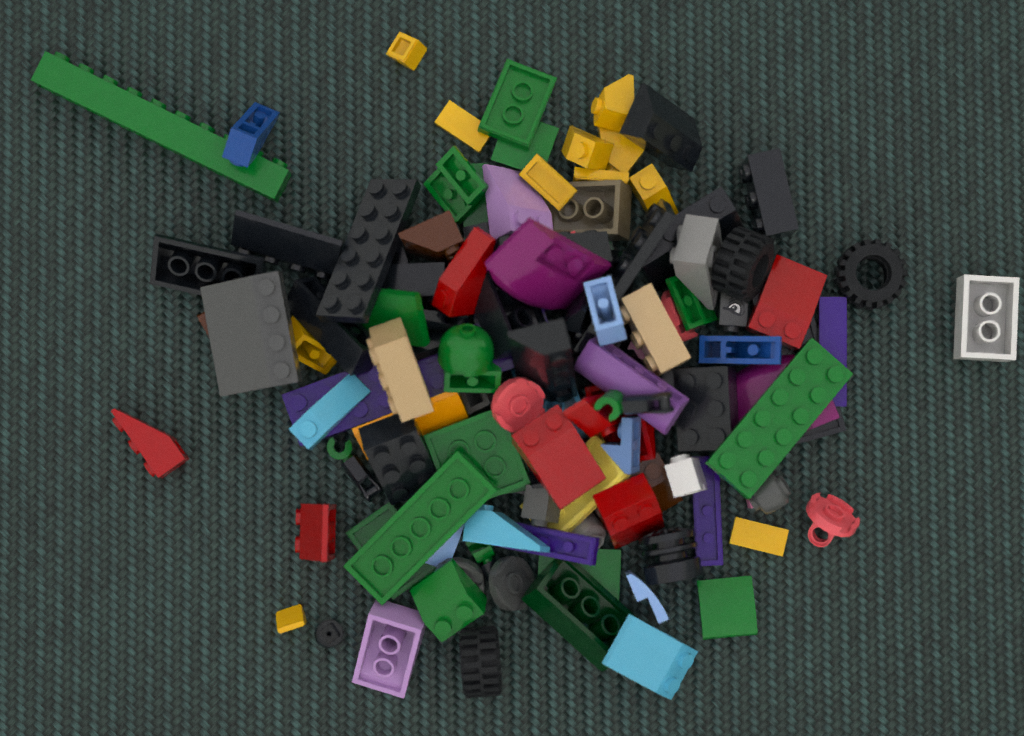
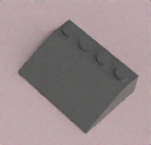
(251, 333)

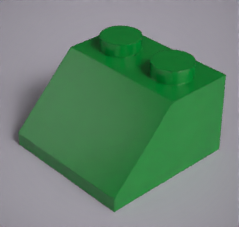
(448, 600)

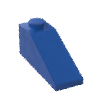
(249, 135)
(740, 350)

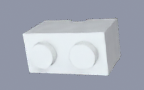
(685, 475)

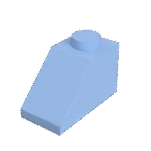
(605, 311)

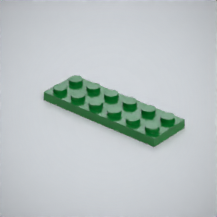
(779, 418)
(420, 527)

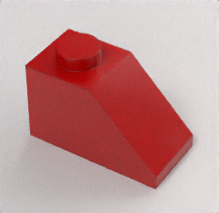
(592, 421)

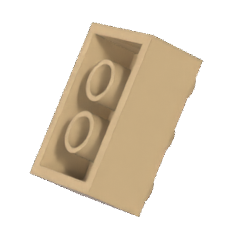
(653, 331)
(399, 370)

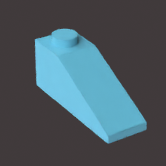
(329, 411)
(499, 530)

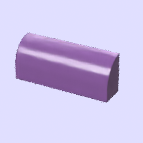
(613, 369)

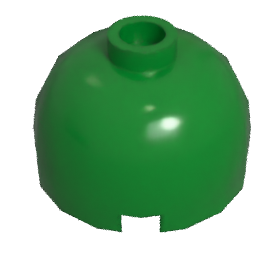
(466, 350)

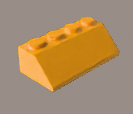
(447, 410)

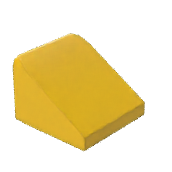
(406, 51)
(290, 618)

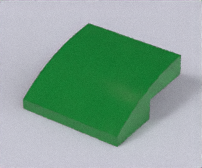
(518, 158)
(456, 185)
(689, 307)
(727, 607)

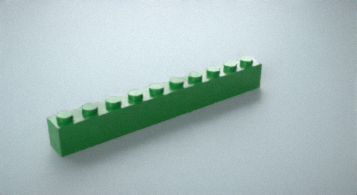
(156, 124)

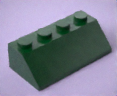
(577, 608)

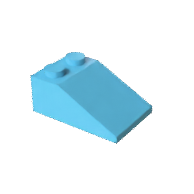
(650, 657)

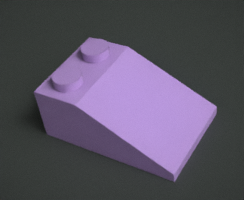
(512, 201)
(389, 648)

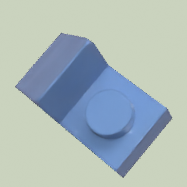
(627, 452)

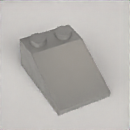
(695, 256)

